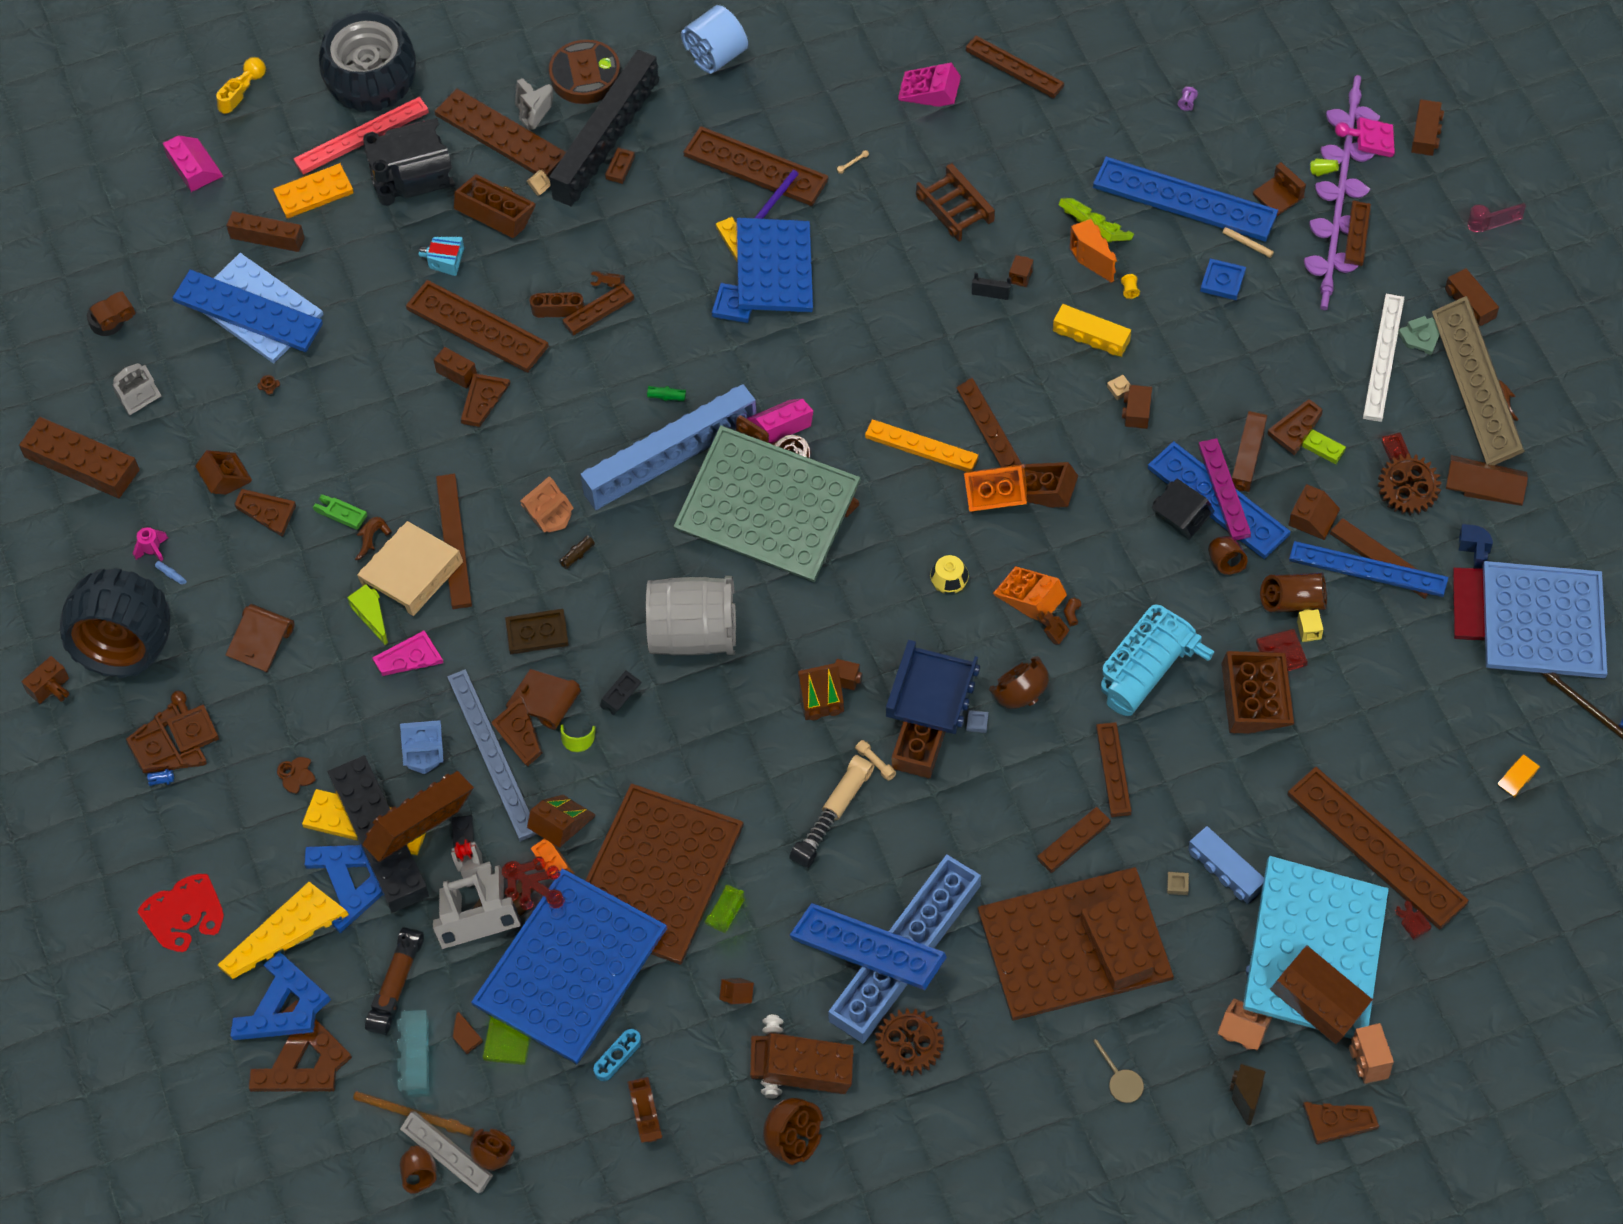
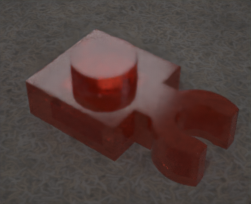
(1413, 922)

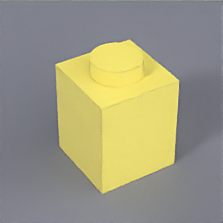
(1310, 625)

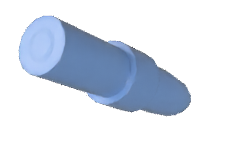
(169, 572)

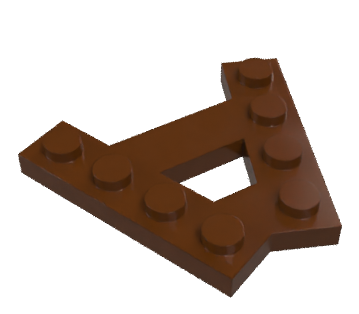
(285, 1076)

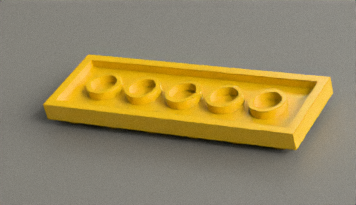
(328, 816)

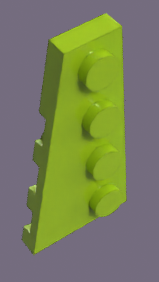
(1108, 230)

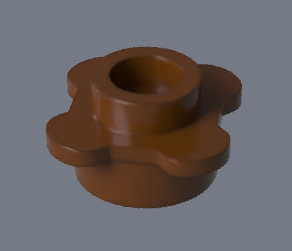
(268, 380)

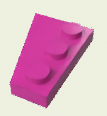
(408, 655)

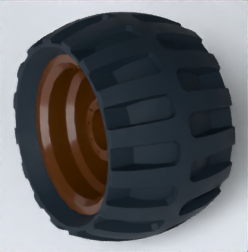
(115, 623)

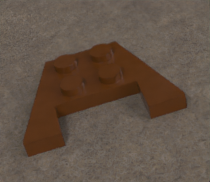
(155, 750)

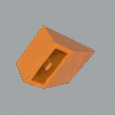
(1092, 249)
(1031, 592)

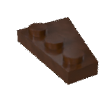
(1296, 426)

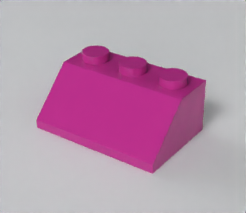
(191, 161)
(784, 419)

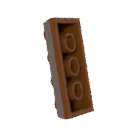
(493, 205)

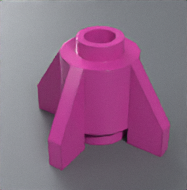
(148, 542)

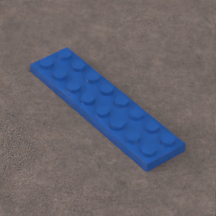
(247, 310)
(1178, 463)
(868, 946)

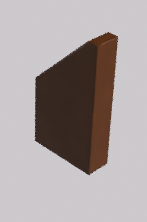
(465, 1035)

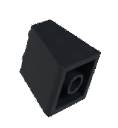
(1183, 508)

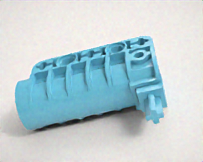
(1148, 658)

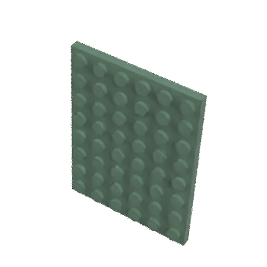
(767, 503)

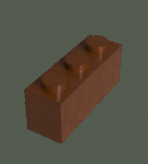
(1427, 127)
(1464, 284)

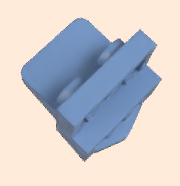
(421, 745)

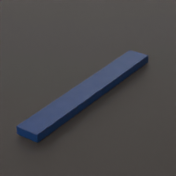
(1368, 569)

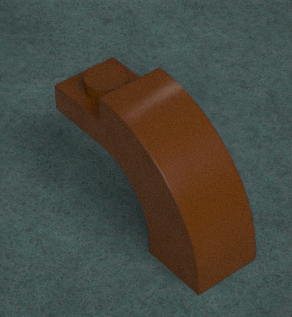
(644, 1110)

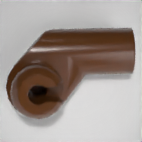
(1069, 611)

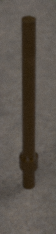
(1554, 679)

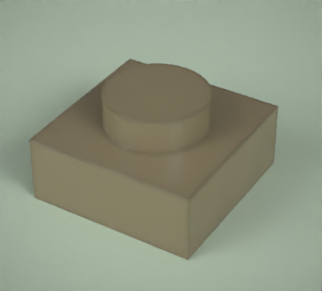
(1177, 883)

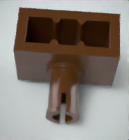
(46, 681)

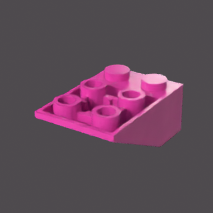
(930, 85)

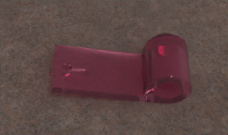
(1482, 220)

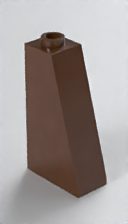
(1249, 451)

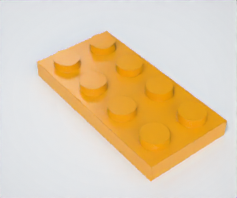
(313, 191)

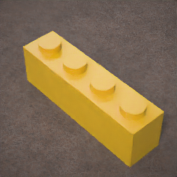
(1091, 330)

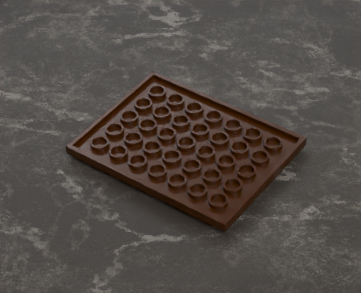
(665, 862)
(1044, 949)

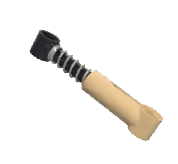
(858, 771)

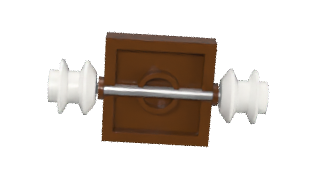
(757, 1054)

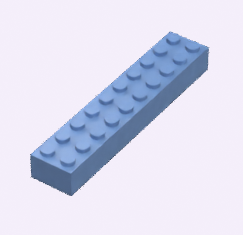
(665, 448)
(923, 921)

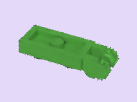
(341, 512)

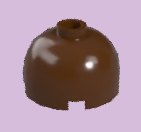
(491, 1149)

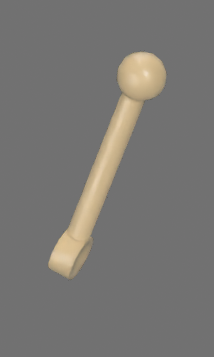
(840, 169)

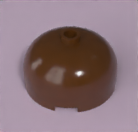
(1026, 688)
(787, 1121)

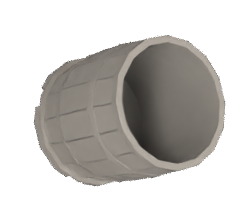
(691, 616)

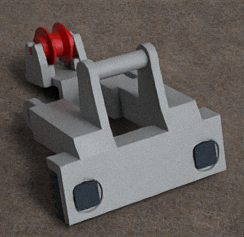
(494, 914)

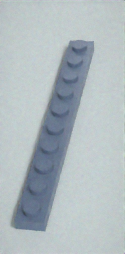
(491, 753)

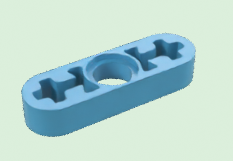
(631, 1047)

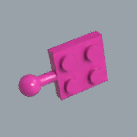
(1372, 136)

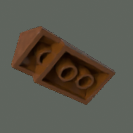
(1486, 481)

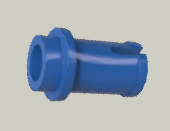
(161, 777)

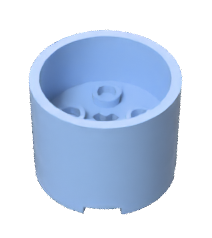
(714, 39)

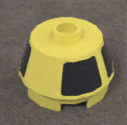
(949, 574)

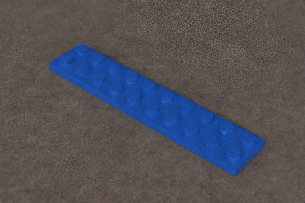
(1185, 198)

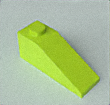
(367, 607)

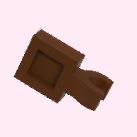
(612, 279)
(1055, 629)

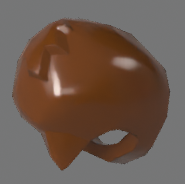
(1224, 549)
(417, 1162)

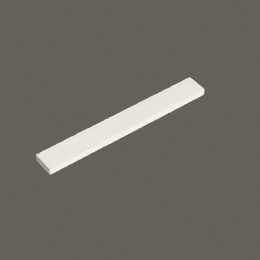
(1383, 358)

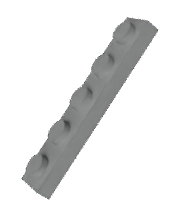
(446, 1152)

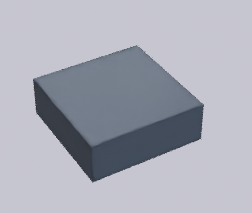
(977, 721)

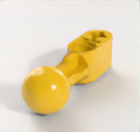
(232, 92)

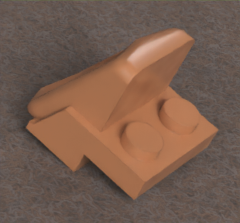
(548, 506)

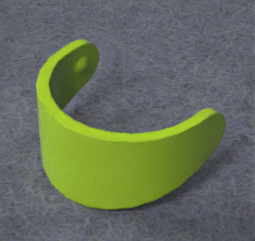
(577, 744)

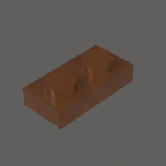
(620, 165)

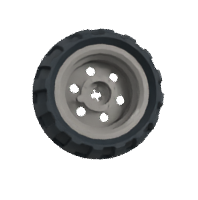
(367, 61)

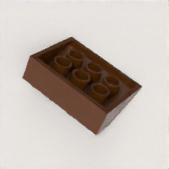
(1256, 691)
(1321, 994)

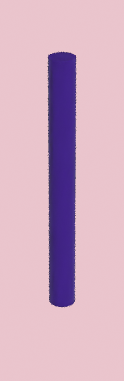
(778, 193)

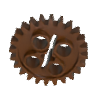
(1403, 468)
(893, 1051)

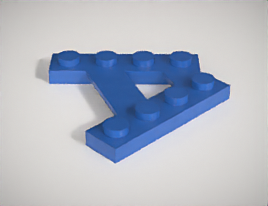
(336, 861)
(267, 1019)

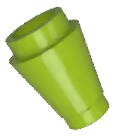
(1324, 166)

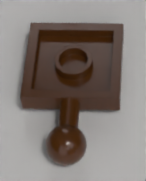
(191, 727)

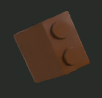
(222, 471)
(1314, 512)

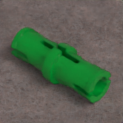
(666, 393)

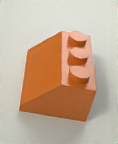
(996, 487)

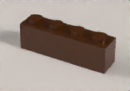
(265, 231)

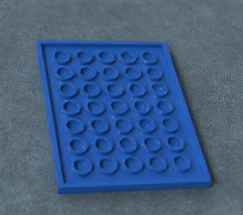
(569, 967)

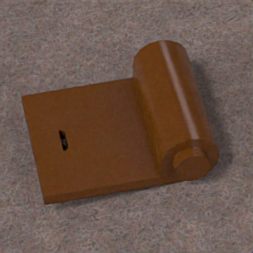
(260, 635)
(546, 697)

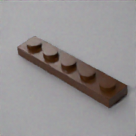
(1113, 769)

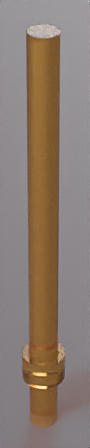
(451, 1125)

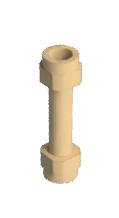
(887, 771)

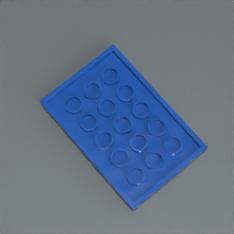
(774, 265)

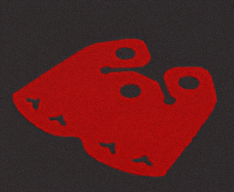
(176, 903)

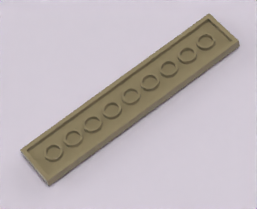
(1478, 381)

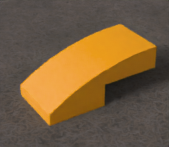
(1518, 775)

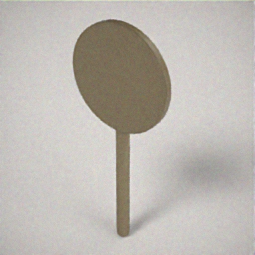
(1125, 1084)

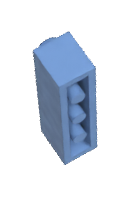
(1226, 865)

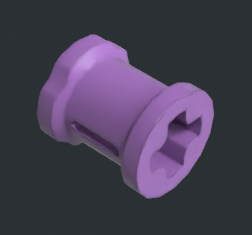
(1186, 98)

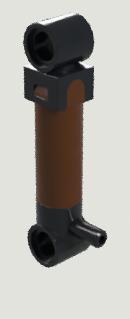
(385, 1003)

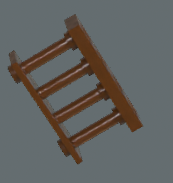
(963, 188)

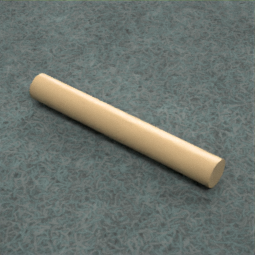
(1248, 242)

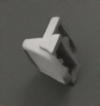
(532, 104)
(135, 388)

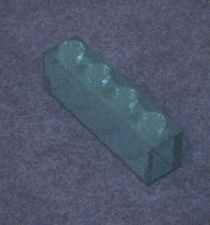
(414, 1053)

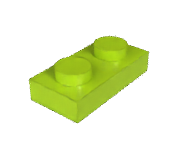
(1324, 446)

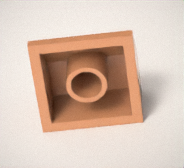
(1244, 1025)

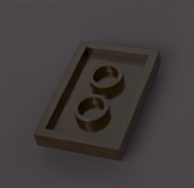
(536, 631)

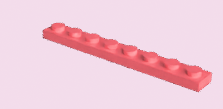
(354, 139)

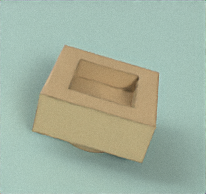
(539, 182)
(1118, 386)

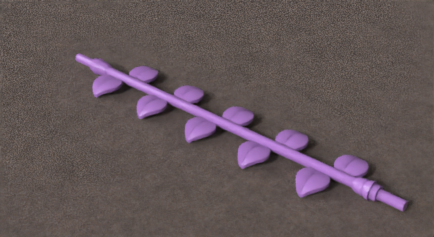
(1328, 191)

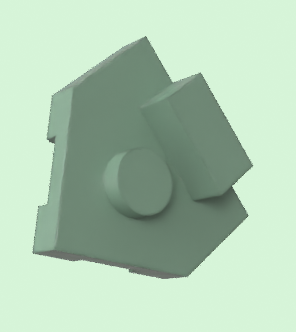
(1420, 334)

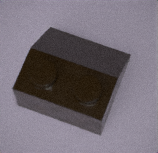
(1246, 1090)

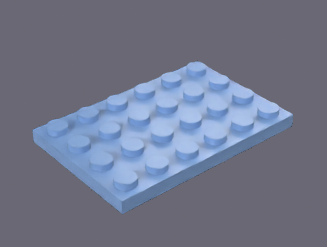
(250, 277)

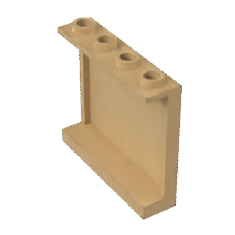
(411, 567)

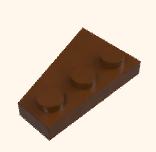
(482, 398)
(266, 509)
(518, 731)
(1337, 1122)

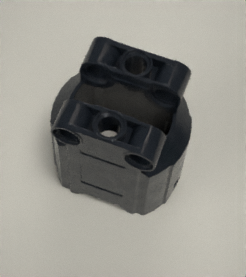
(408, 161)

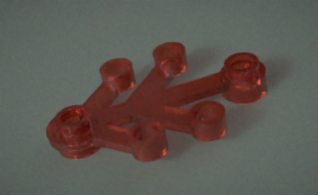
(530, 881)

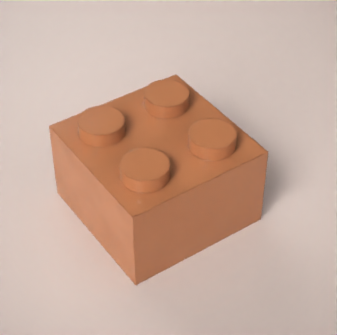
(1371, 1053)

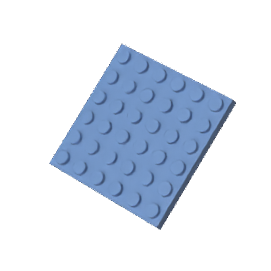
(1544, 619)

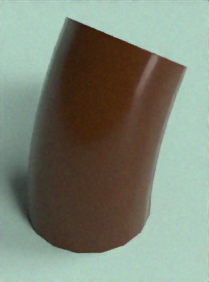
(1294, 592)

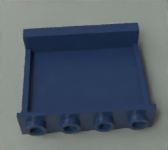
(932, 689)

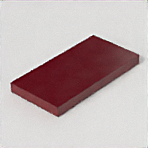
(1468, 604)

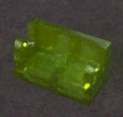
(725, 909)

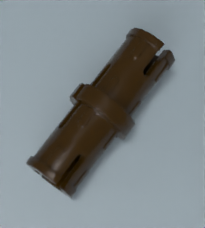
(576, 552)

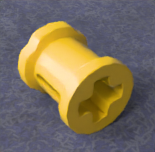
(1130, 286)

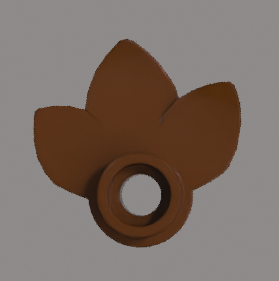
(298, 774)

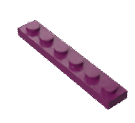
(1224, 489)

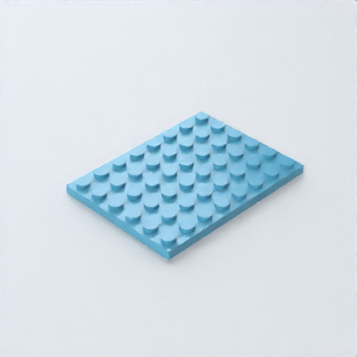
(1316, 909)

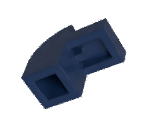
(1476, 540)

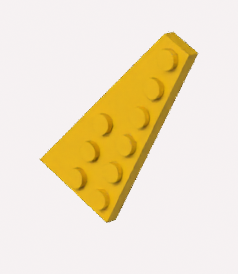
(285, 928)

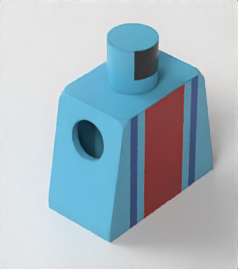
(444, 254)

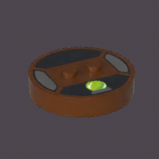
(584, 71)

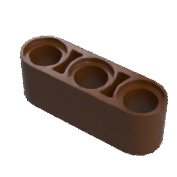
(555, 304)

